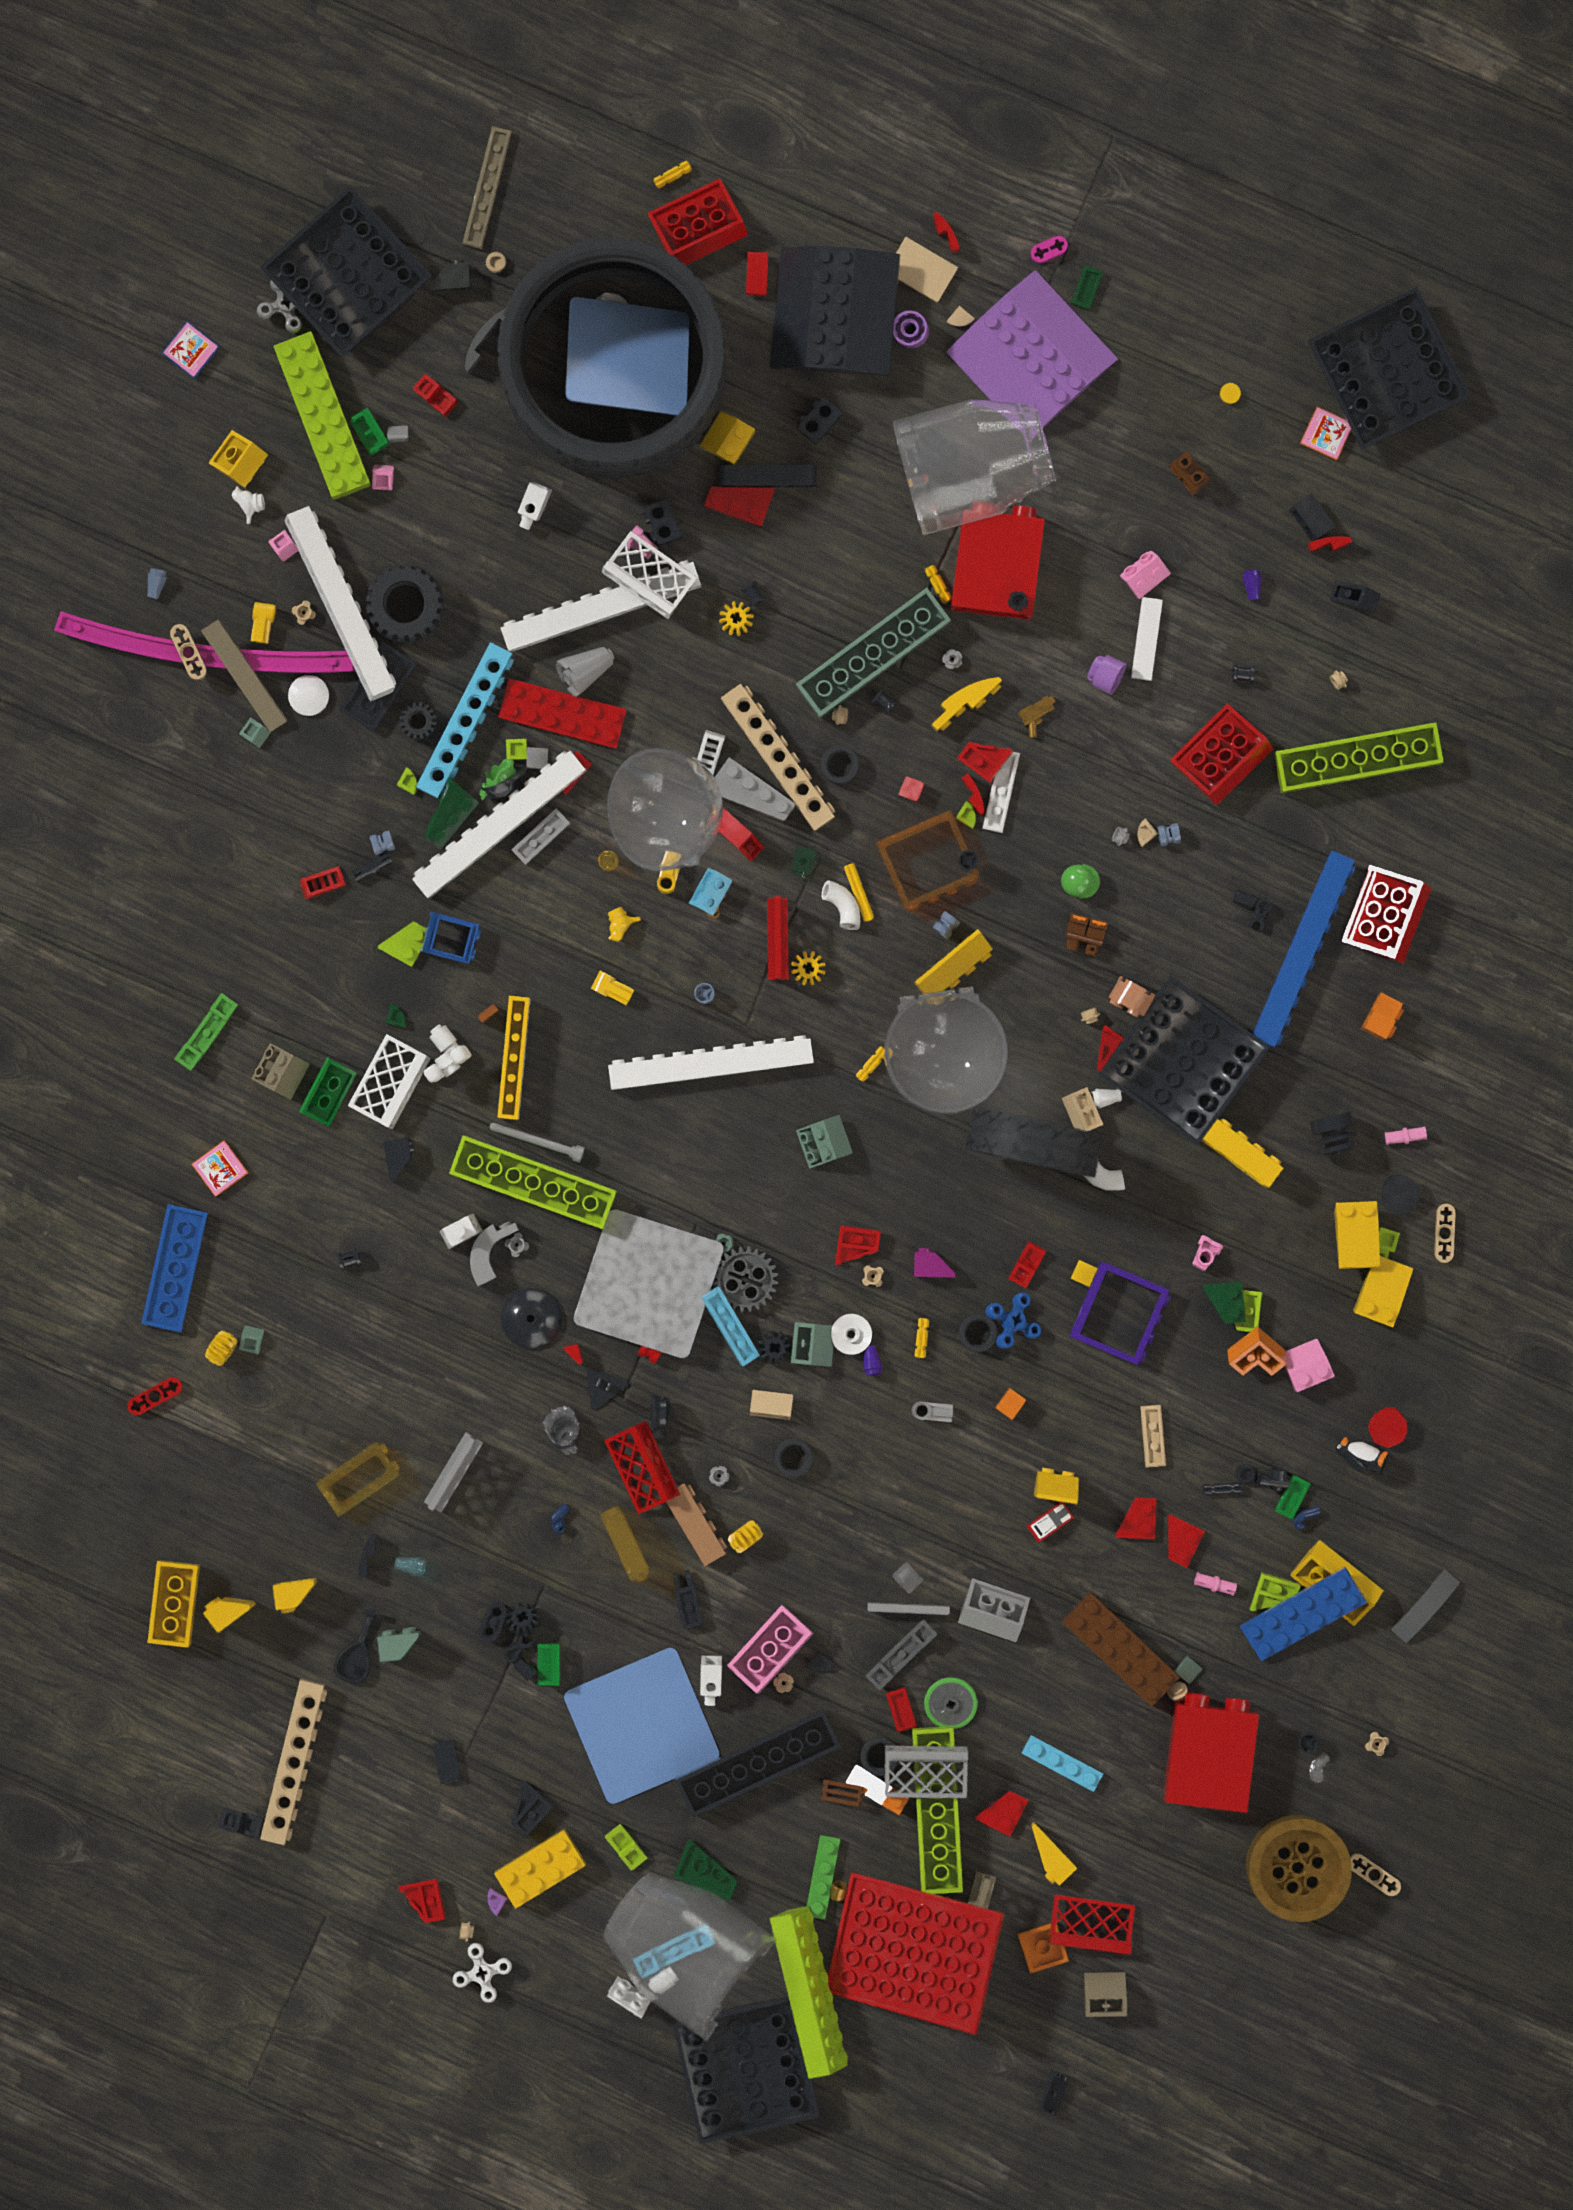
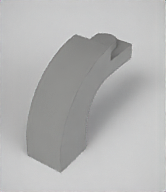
(480, 1253)

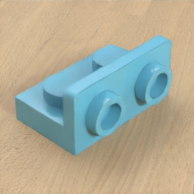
(710, 891)

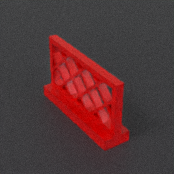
(777, 938)
(652, 1462)
(1091, 1943)

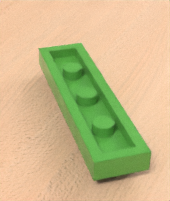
(823, 1875)

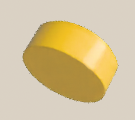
(1230, 393)

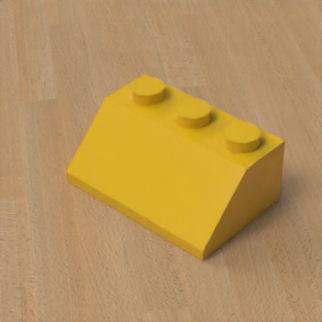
(225, 1611)

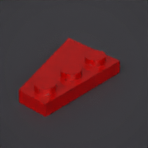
(741, 502)

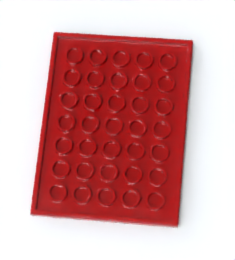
(914, 1952)

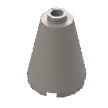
(584, 668)

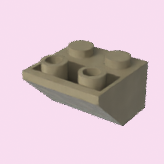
(280, 1071)
(1105, 1994)

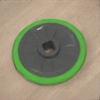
(964, 1703)

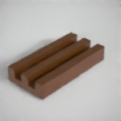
(826, 1790)

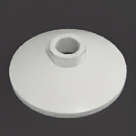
(854, 1323)

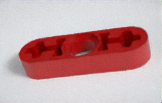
(144, 1408)

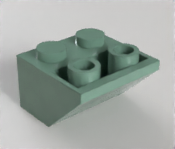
(824, 1141)
(812, 1344)
(395, 1645)

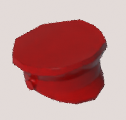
(1388, 1427)

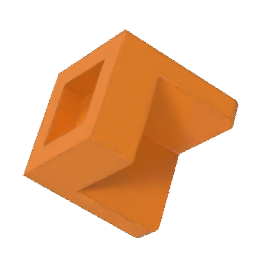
(1010, 1403)

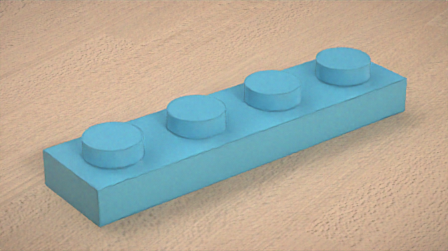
(730, 1326)
(1062, 1763)

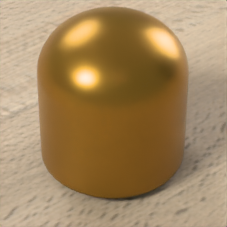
(838, 1894)

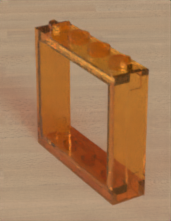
(932, 896)

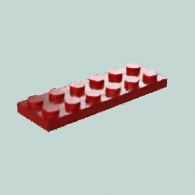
(562, 713)

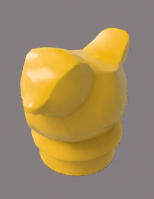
(619, 923)

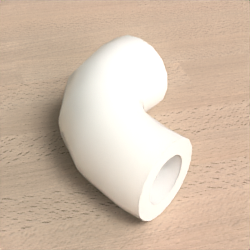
(845, 903)
(1107, 1179)

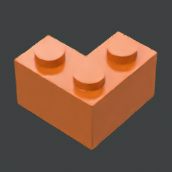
(1382, 1017)
(1254, 1350)

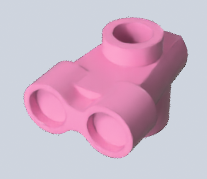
(634, 545)
(1208, 1250)

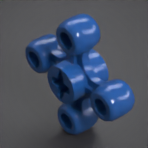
(1008, 1323)

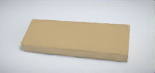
(1153, 1436)

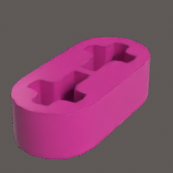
(1046, 245)

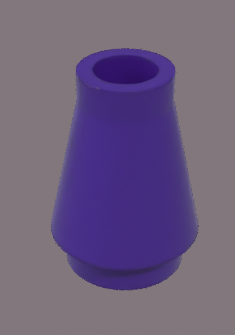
(1252, 583)
(872, 1362)

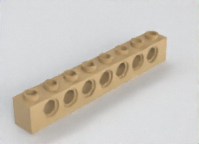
(743, 694)
(270, 1831)

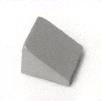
(398, 434)
(537, 758)

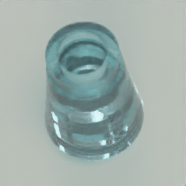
(411, 1565)

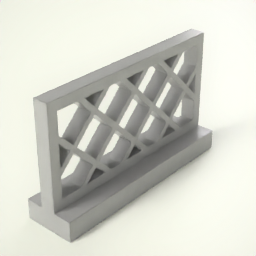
(453, 1472)
(926, 1754)

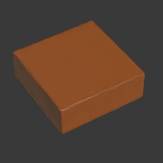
(488, 1013)

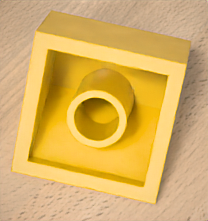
(727, 438)
(238, 458)
(292, 1593)

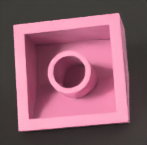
(1307, 1365)

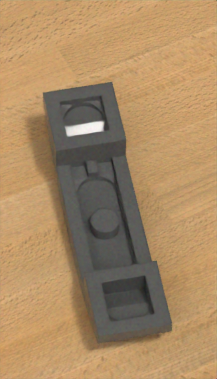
(472, 355)
(1426, 1606)
(901, 1654)

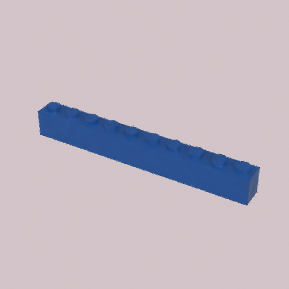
(1302, 949)

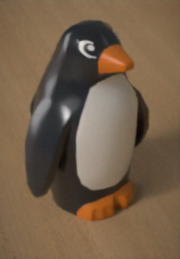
(1363, 1456)

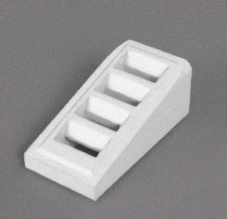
(715, 736)

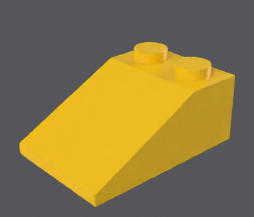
(1357, 1234)
(1383, 1291)
(1056, 1486)

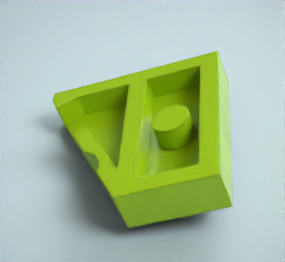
(405, 944)
(1252, 1311)
(1272, 1591)

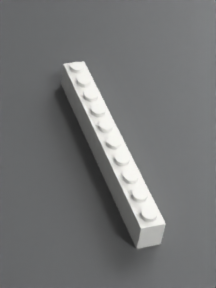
(340, 603)
(586, 611)
(499, 824)
(710, 1064)

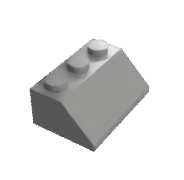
(994, 1610)

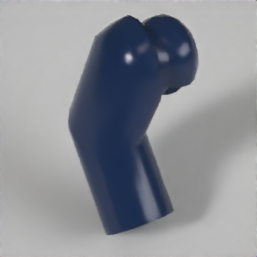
(1306, 1514)
(557, 1518)

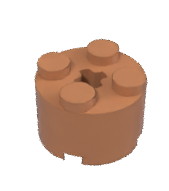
(1131, 996)

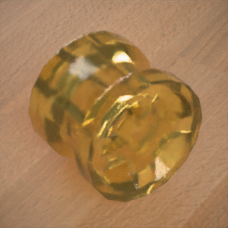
(608, 858)

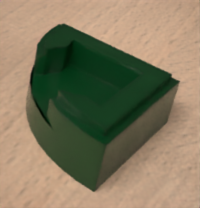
(396, 1017)

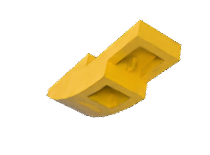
(972, 695)

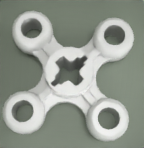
(447, 1063)
(472, 1975)

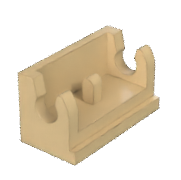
(1082, 1110)
(771, 1405)

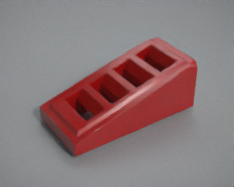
(305, 889)

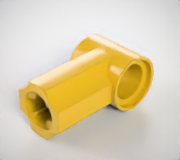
(263, 618)
(671, 875)
(608, 986)

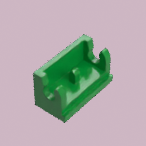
(369, 432)
(548, 1664)

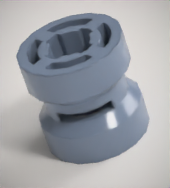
(1164, 835)
(382, 842)
(946, 925)
(704, 993)

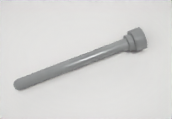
(575, 1153)

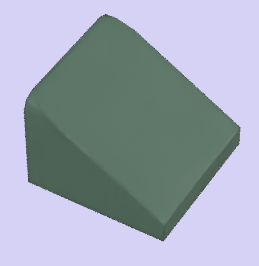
(254, 732)
(251, 1339)
(1188, 1669)

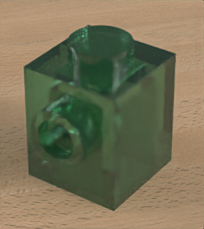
(803, 861)

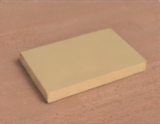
(924, 270)

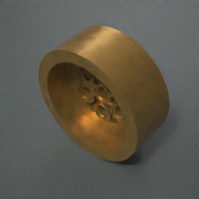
(1332, 1876)

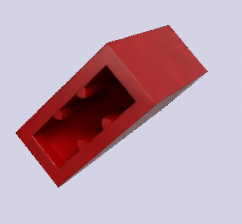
(740, 836)

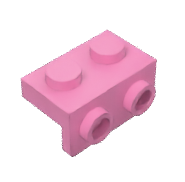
(1145, 574)

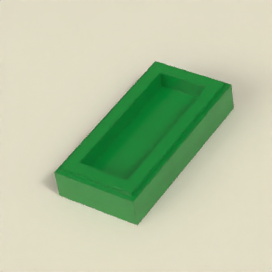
(1292, 1497)

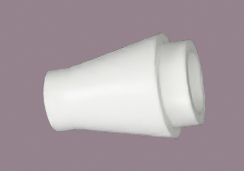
(1105, 1097)

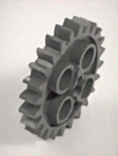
(751, 1261)

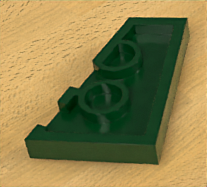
(451, 813)
(704, 1872)

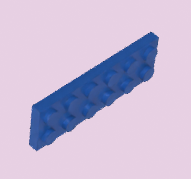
(174, 1268)
(1303, 1613)

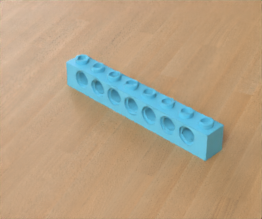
(492, 654)

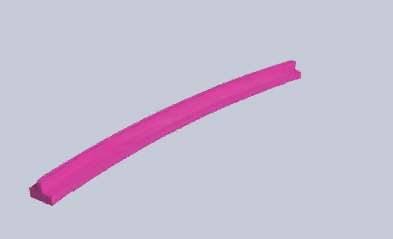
(165, 649)

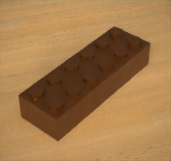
(1120, 1649)

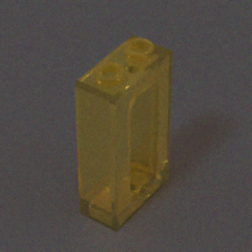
(391, 1473)
(625, 1544)

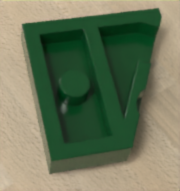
(1228, 1301)

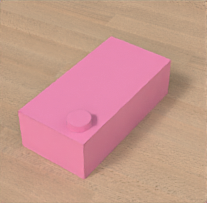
(770, 1649)

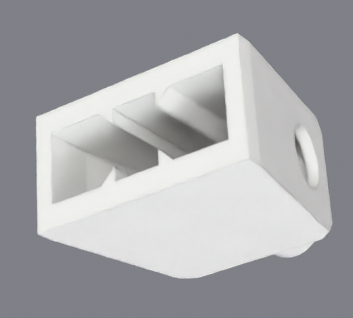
(538, 496)
(461, 1231)
(711, 1673)

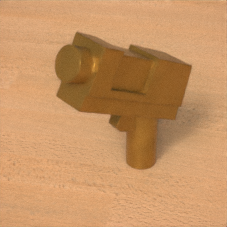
(1032, 714)

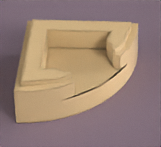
(960, 318)
(1145, 832)

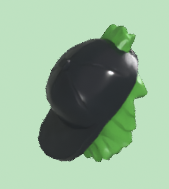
(501, 780)

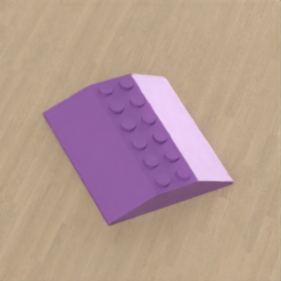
(1032, 350)

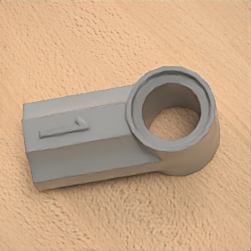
(934, 1412)

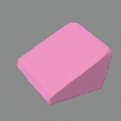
(382, 477)
(283, 545)

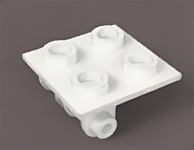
(628, 1997)

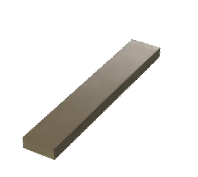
(487, 188)
(244, 675)

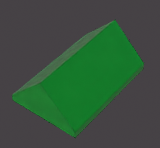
(328, 1092)

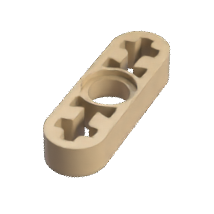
(177, 640)
(1437, 1248)
(1383, 1887)

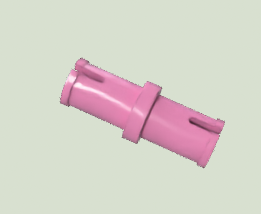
(1405, 1135)
(1215, 1584)

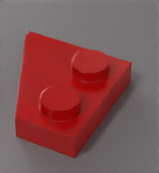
(1182, 1540)

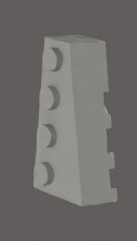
(749, 791)

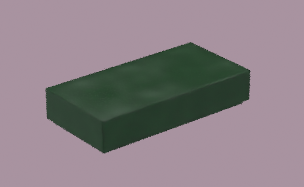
(1087, 287)

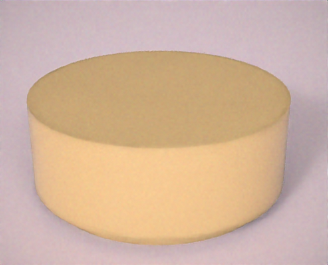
(496, 262)

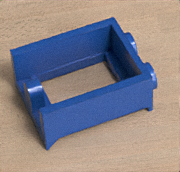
(430, 932)

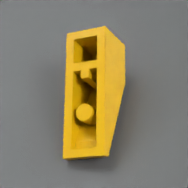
(1053, 1859)

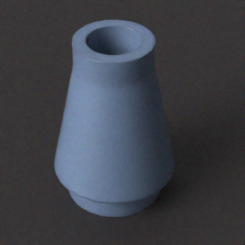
(156, 581)

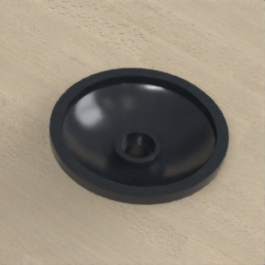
(546, 1322)

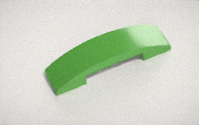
(206, 1032)

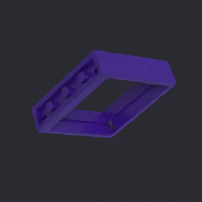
(1089, 1299)

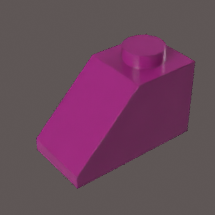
(930, 1265)

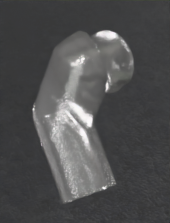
(1316, 1768)

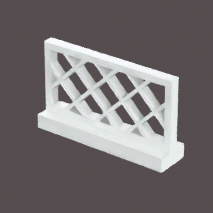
(636, 586)
(404, 1090)

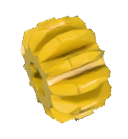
(742, 614)
(801, 971)
(221, 1348)
(745, 1536)

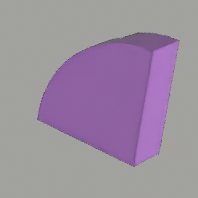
(495, 1900)

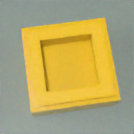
(1084, 1273)

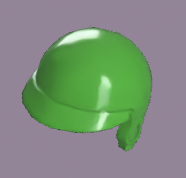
(1080, 881)

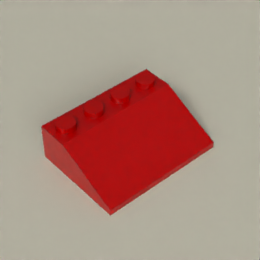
(698, 223)
(1222, 754)
(1386, 914)

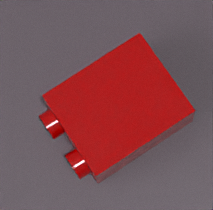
(998, 559)
(1211, 1753)

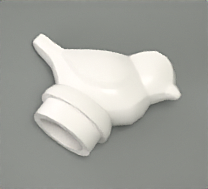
(249, 502)

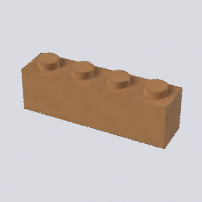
(695, 1525)

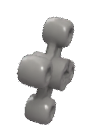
(277, 307)

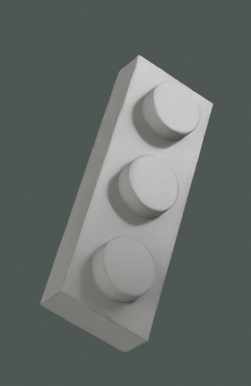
(540, 836)

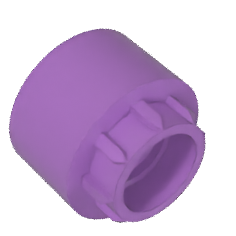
(910, 340)
(1106, 673)

